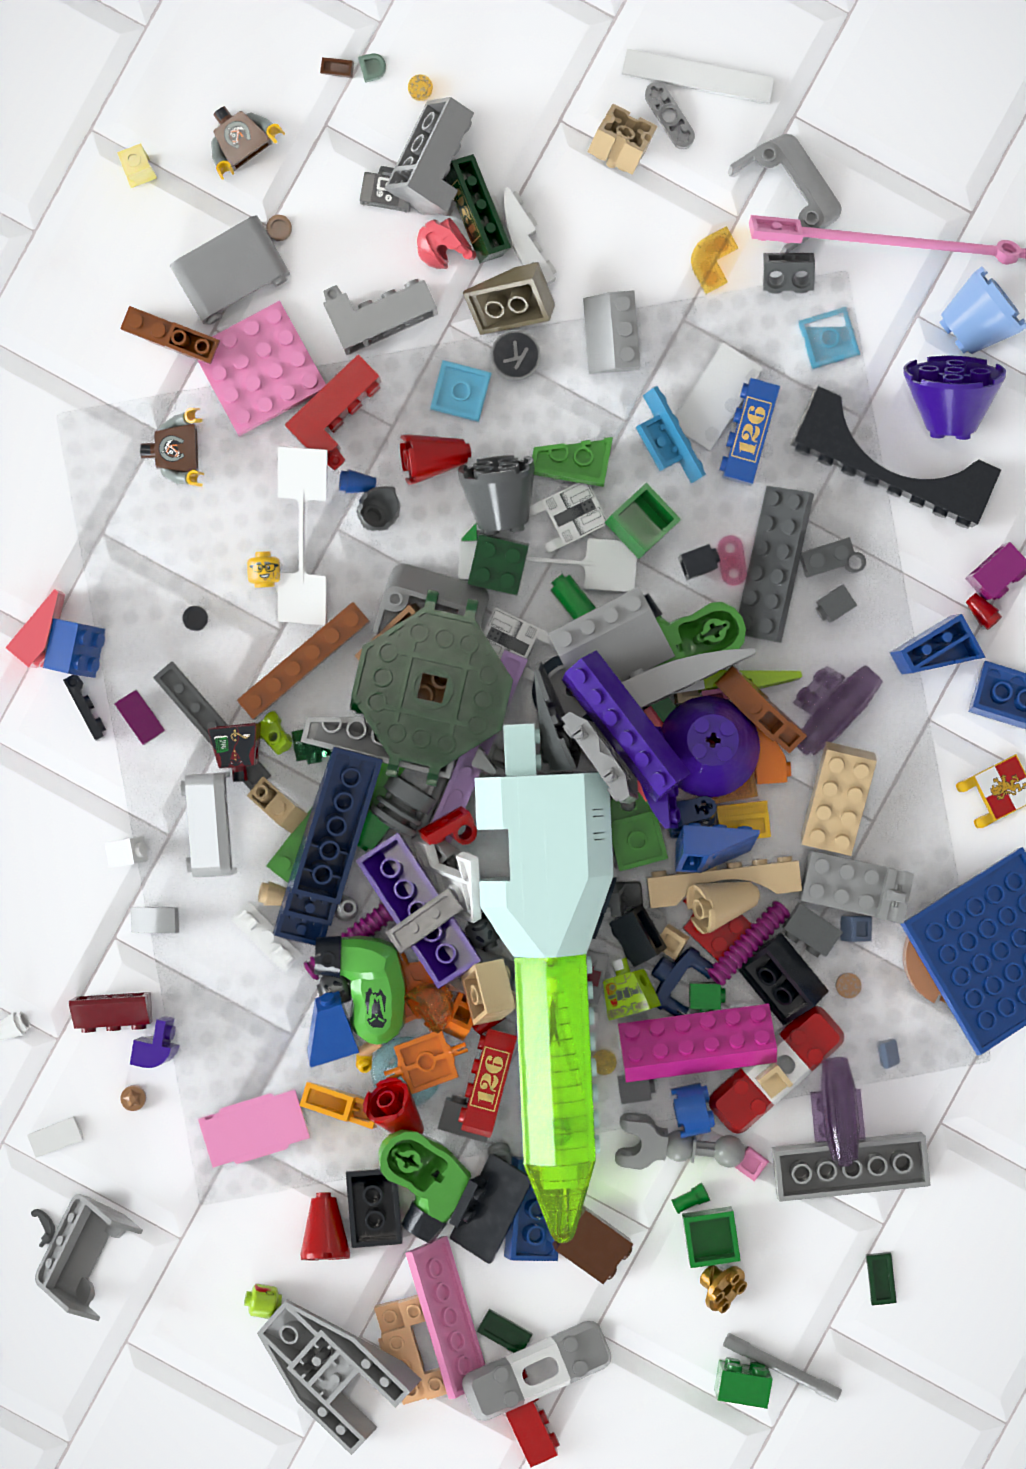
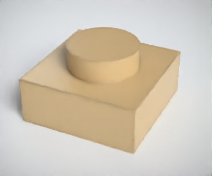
(674, 940)

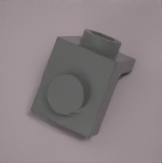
(625, 895)

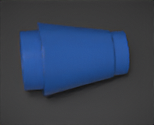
(355, 482)

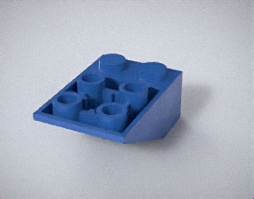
(705, 847)

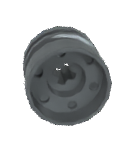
(402, 805)

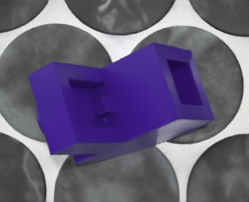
(156, 1051)

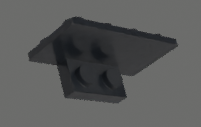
(489, 1208)

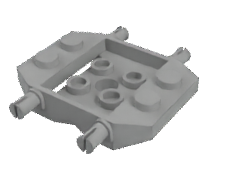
(611, 767)

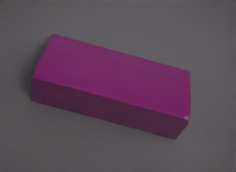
(139, 717)

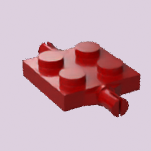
(720, 939)

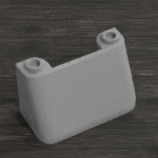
(229, 268)

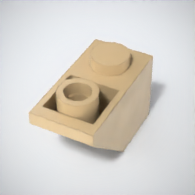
(277, 805)

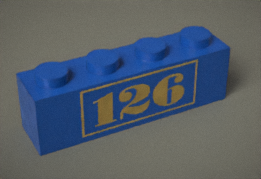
(750, 432)

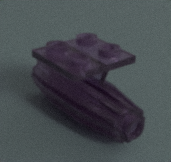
(834, 704)
(838, 1112)

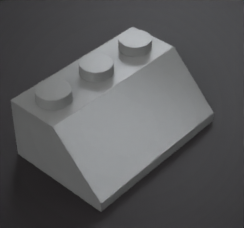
(612, 332)

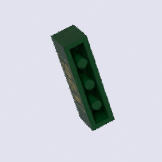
(477, 209)

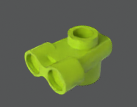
(274, 734)

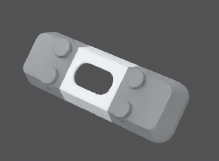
(500, 1384)

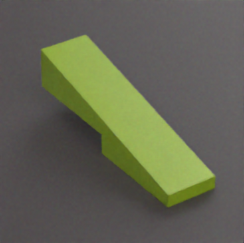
(760, 678)

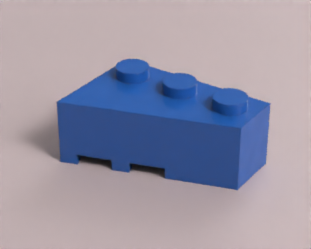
(938, 646)

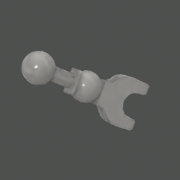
(657, 1144)

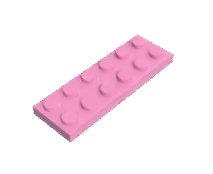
(445, 1312)

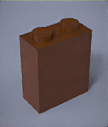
(596, 1246)

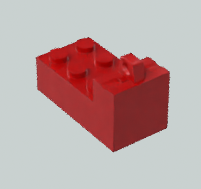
(331, 406)

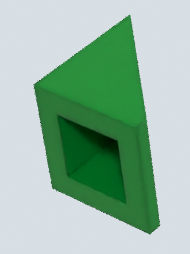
(471, 535)

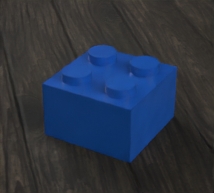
(74, 648)

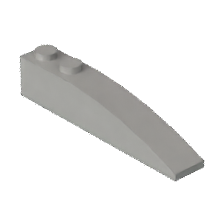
(680, 674)
(357, 736)

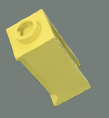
(136, 165)

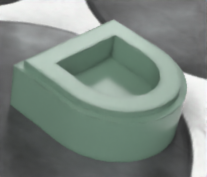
(372, 66)

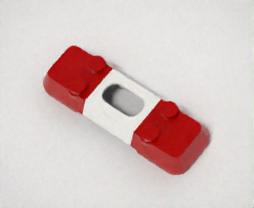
(806, 1040)

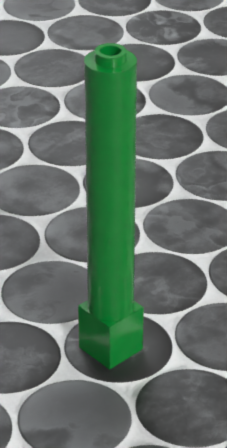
(577, 605)

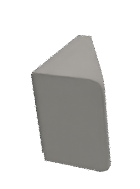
(483, 762)

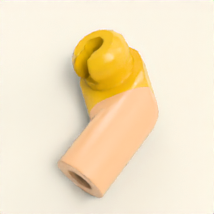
(364, 1057)

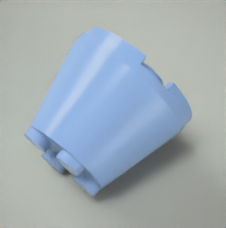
(981, 314)

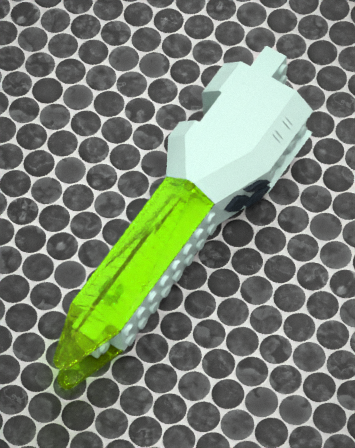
(547, 920)

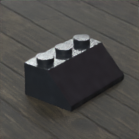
(783, 979)

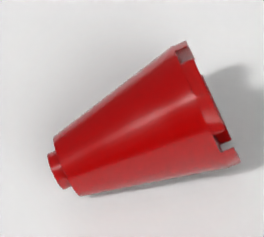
(431, 456)
(393, 1107)
(324, 1231)

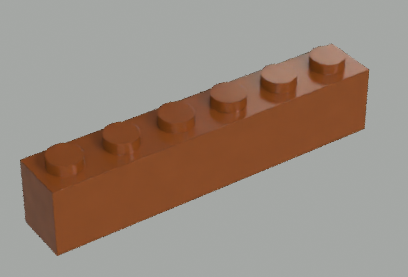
(303, 661)

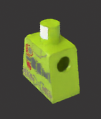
(628, 991)

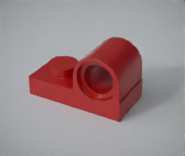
(449, 825)

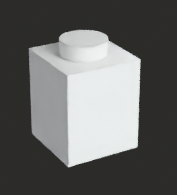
(126, 851)

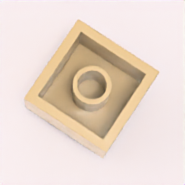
(489, 991)

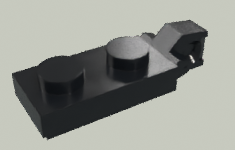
(85, 705)

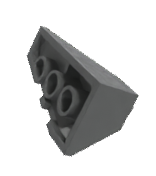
(556, 745)

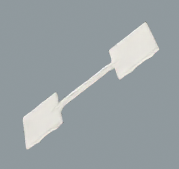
(303, 478)
(607, 563)

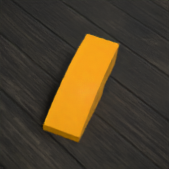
(336, 1104)

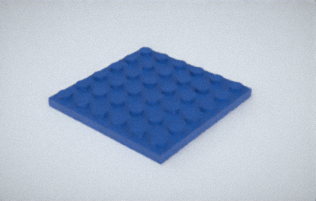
(978, 950)

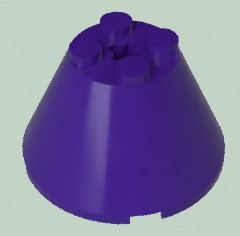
(953, 392)
(736, 747)

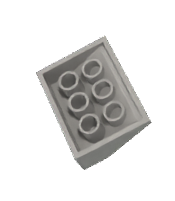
(620, 632)

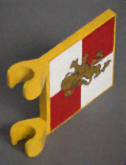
(1000, 788)

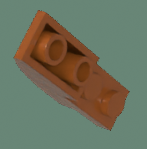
(170, 335)
(760, 709)

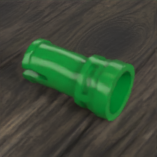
(696, 1196)

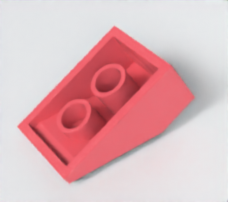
(32, 640)

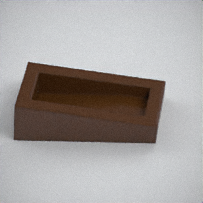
(337, 67)

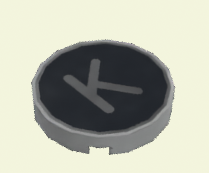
(515, 355)

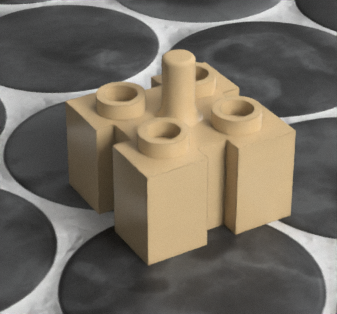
(622, 139)

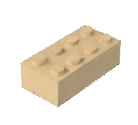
(838, 798)

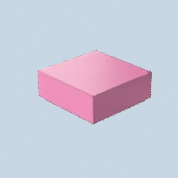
(752, 1164)

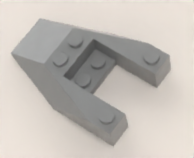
(321, 1361)

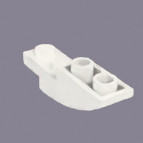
(520, 229)

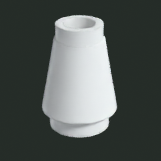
(14, 1025)

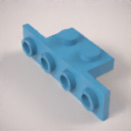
(666, 439)

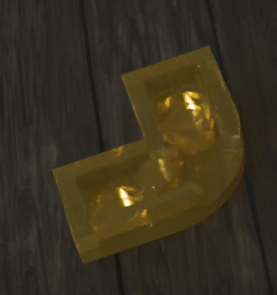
(705, 259)

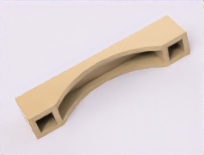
(777, 876)

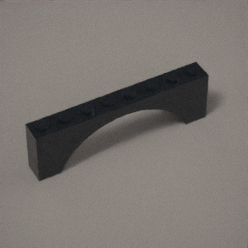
(827, 436)

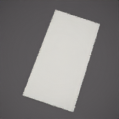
(707, 400)

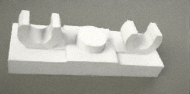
(260, 931)

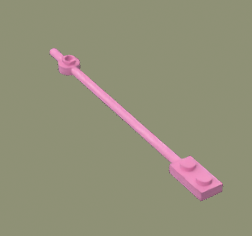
(791, 231)

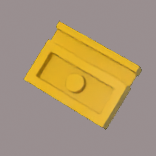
(746, 814)

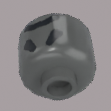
(482, 933)
(332, 985)

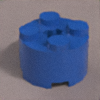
(692, 1110)

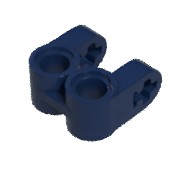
(693, 812)

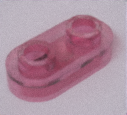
(732, 560)

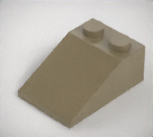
(510, 300)

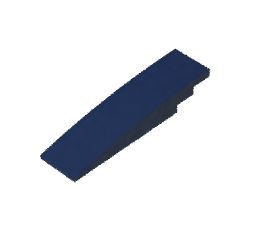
(328, 846)

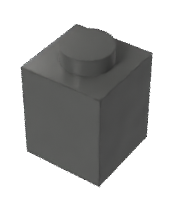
(835, 604)
(635, 1091)

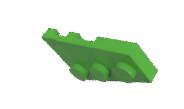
(575, 462)

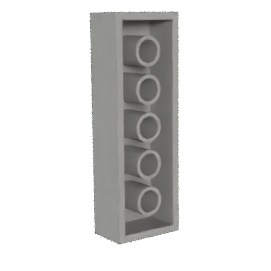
(882, 1165)

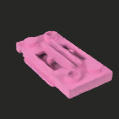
(254, 1128)

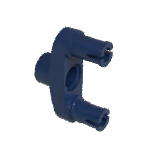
(670, 973)

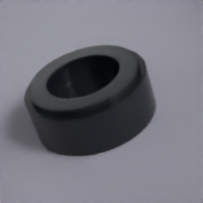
(195, 618)

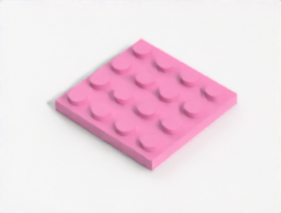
(261, 369)

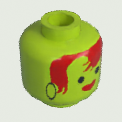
(262, 1300)

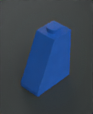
(330, 1031)

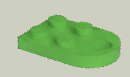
(636, 835)

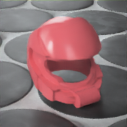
(437, 238)

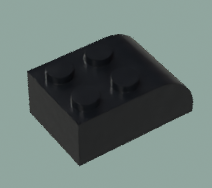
(373, 1209)

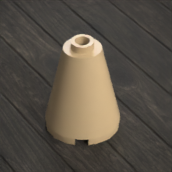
(720, 903)

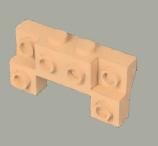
(399, 1340)

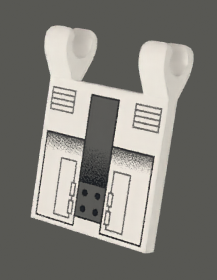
(573, 513)
(513, 635)

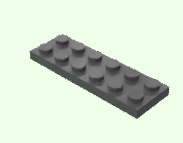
(774, 562)

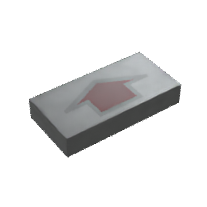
(599, 968)

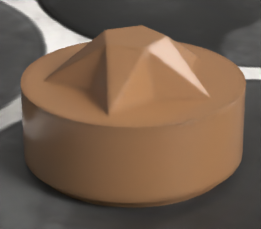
(133, 1098)

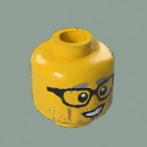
(263, 570)

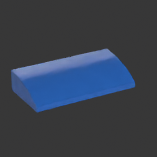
(1000, 695)
(529, 1234)

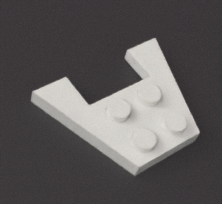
(462, 882)

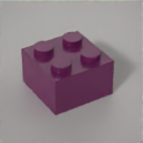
(997, 572)

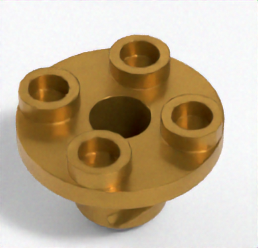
(722, 1286)

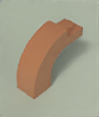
(918, 974)

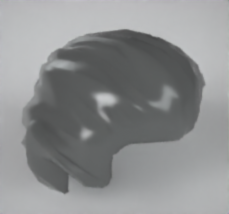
(378, 508)

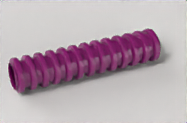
(366, 927)
(749, 943)

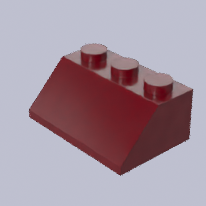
(111, 1011)

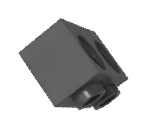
(788, 265)

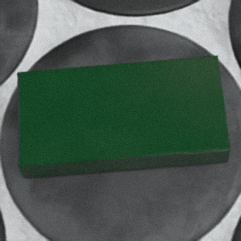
(881, 1278)
(504, 1331)

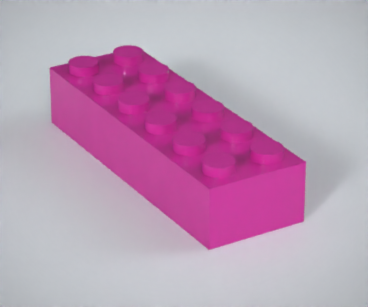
(697, 1043)

